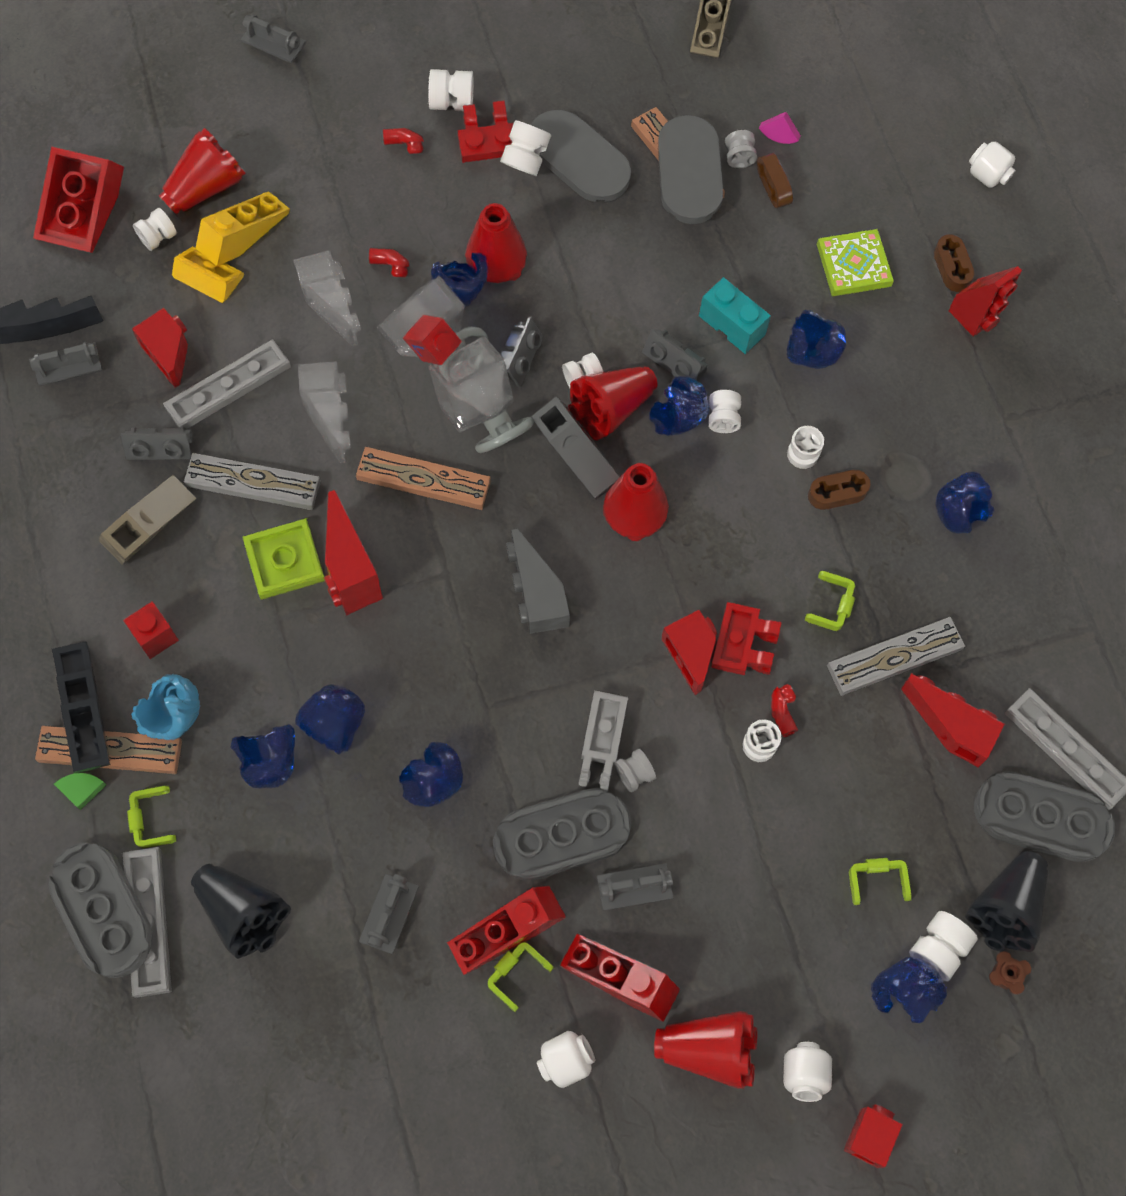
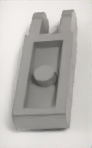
(603, 735)

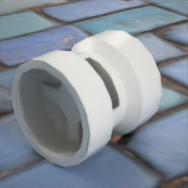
(154, 229)
(587, 366)
(724, 411)
(808, 440)
(758, 747)

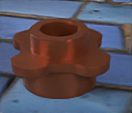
(1000, 977)

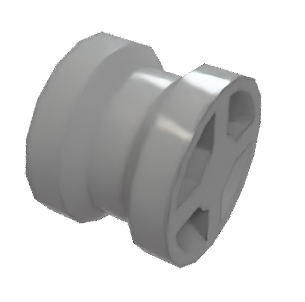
(741, 149)
(635, 770)

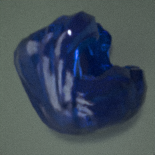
(463, 277)
(815, 341)
(684, 410)
(964, 502)
(332, 717)
(266, 758)
(433, 779)
(914, 986)

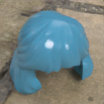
(169, 709)

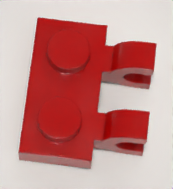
(484, 142)
(736, 637)

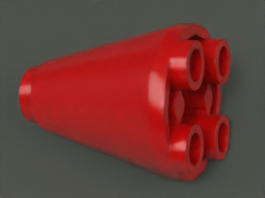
(200, 173)
(500, 242)
(609, 398)
(636, 503)
(711, 1047)

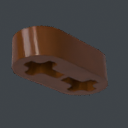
(774, 180)
(948, 264)
(840, 493)

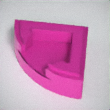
(780, 129)

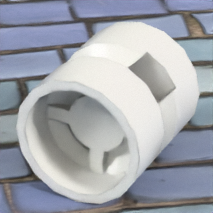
(450, 90)
(525, 148)
(944, 944)

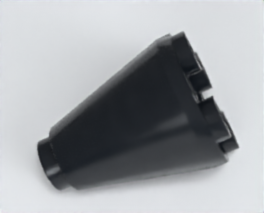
(1012, 905)
(239, 909)

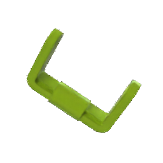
(845, 606)
(136, 820)
(878, 866)
(506, 963)

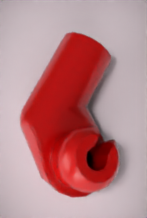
(404, 136)
(390, 257)
(780, 711)

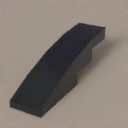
(46, 319)
(80, 707)

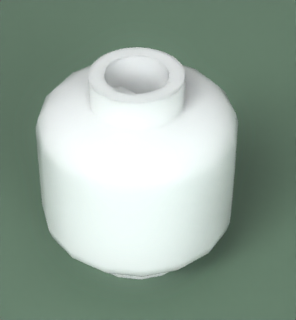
(992, 164)
(566, 1059)
(807, 1072)

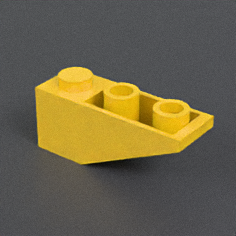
(237, 228)

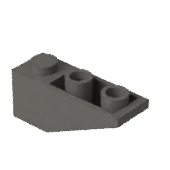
(575, 447)
(542, 591)

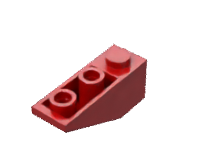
(983, 300)
(958, 726)
(506, 928)
(621, 977)

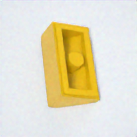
(201, 274)

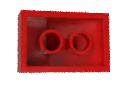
(77, 199)
(351, 574)

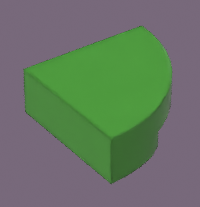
(80, 788)

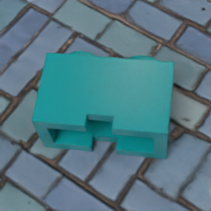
(735, 315)

